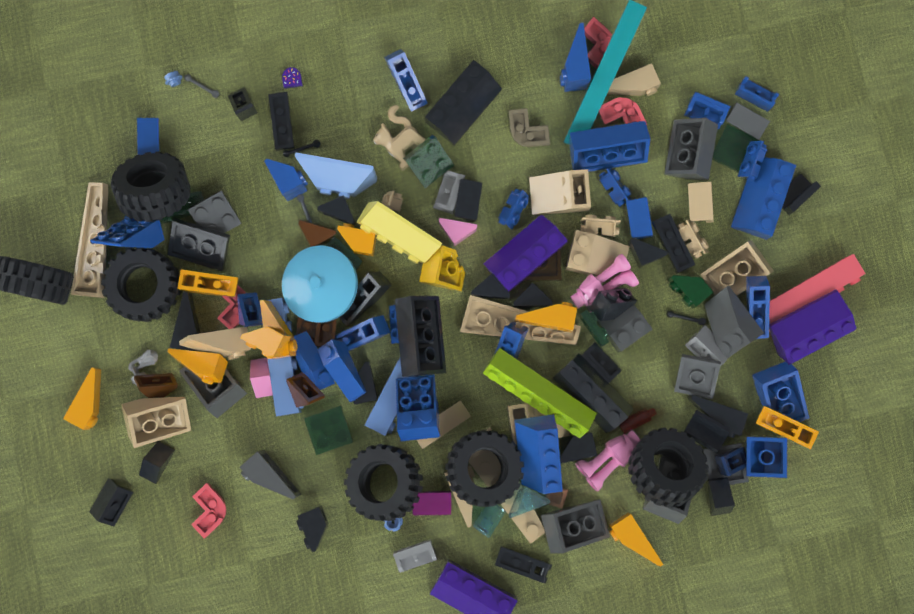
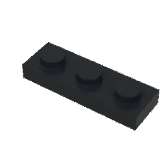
(281, 121)
(673, 243)

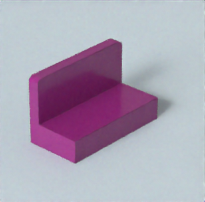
(433, 503)

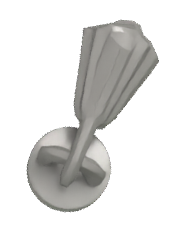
(148, 358)

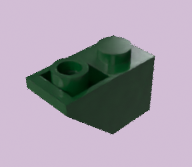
(692, 289)

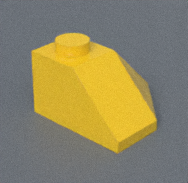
(443, 270)

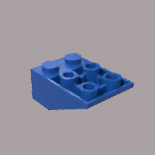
(131, 234)
(417, 408)

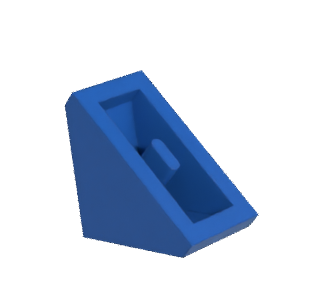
(249, 310)

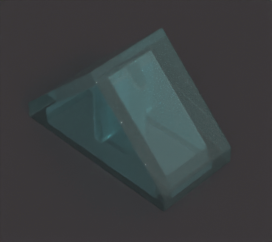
(526, 501)
(488, 520)

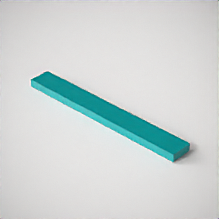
(607, 68)

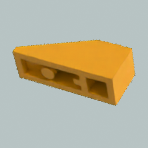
(207, 283)
(555, 317)
(272, 318)
(207, 366)
(85, 405)
(787, 427)
(629, 534)

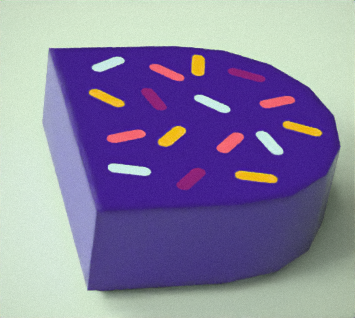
(291, 78)

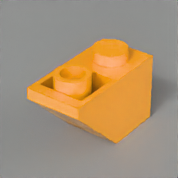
(358, 240)
(268, 339)

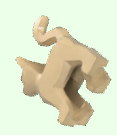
(404, 141)

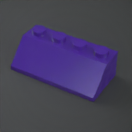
(525, 252)
(812, 327)
(471, 592)

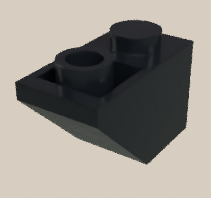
(612, 303)
(314, 526)

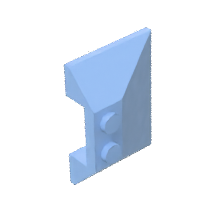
(337, 175)

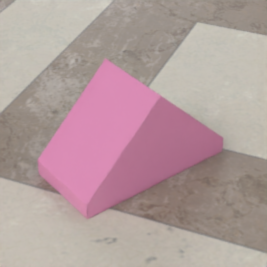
(457, 230)
(260, 377)

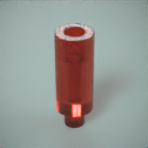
(637, 420)

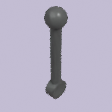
(215, 93)
(300, 198)

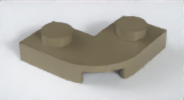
(526, 135)

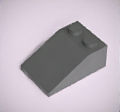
(731, 322)
(625, 328)
(217, 396)
(671, 470)
(266, 473)
(575, 526)

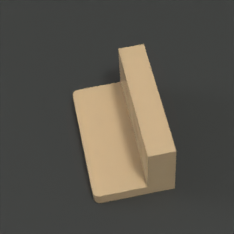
(700, 202)

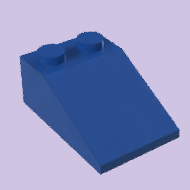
(576, 70)
(782, 391)

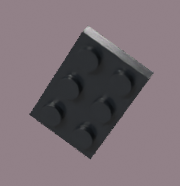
(198, 244)

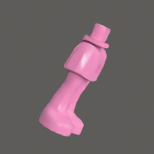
(592, 285)
(618, 449)

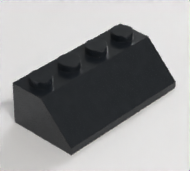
(463, 103)
(420, 335)
(591, 389)

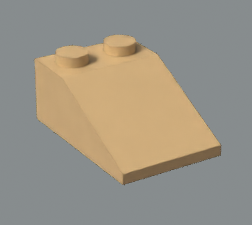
(593, 254)
(735, 268)
(222, 342)
(155, 419)

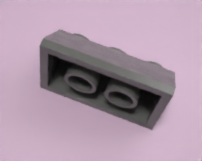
(691, 148)

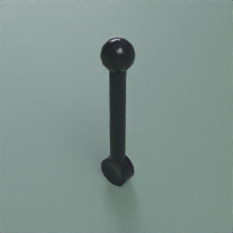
(316, 143)
(701, 321)

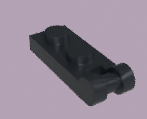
(522, 564)

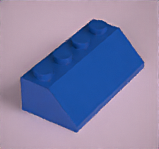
(610, 146)
(764, 198)
(540, 452)

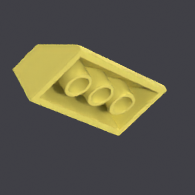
(398, 232)

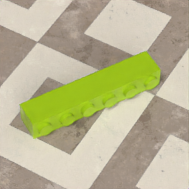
(539, 393)

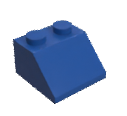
(289, 181)
(766, 457)

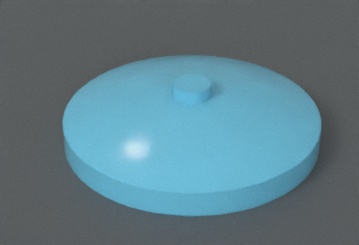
(319, 284)

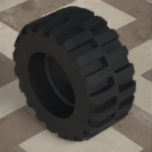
(150, 186)
(117, 279)
(35, 280)
(510, 468)
(359, 482)
(656, 485)

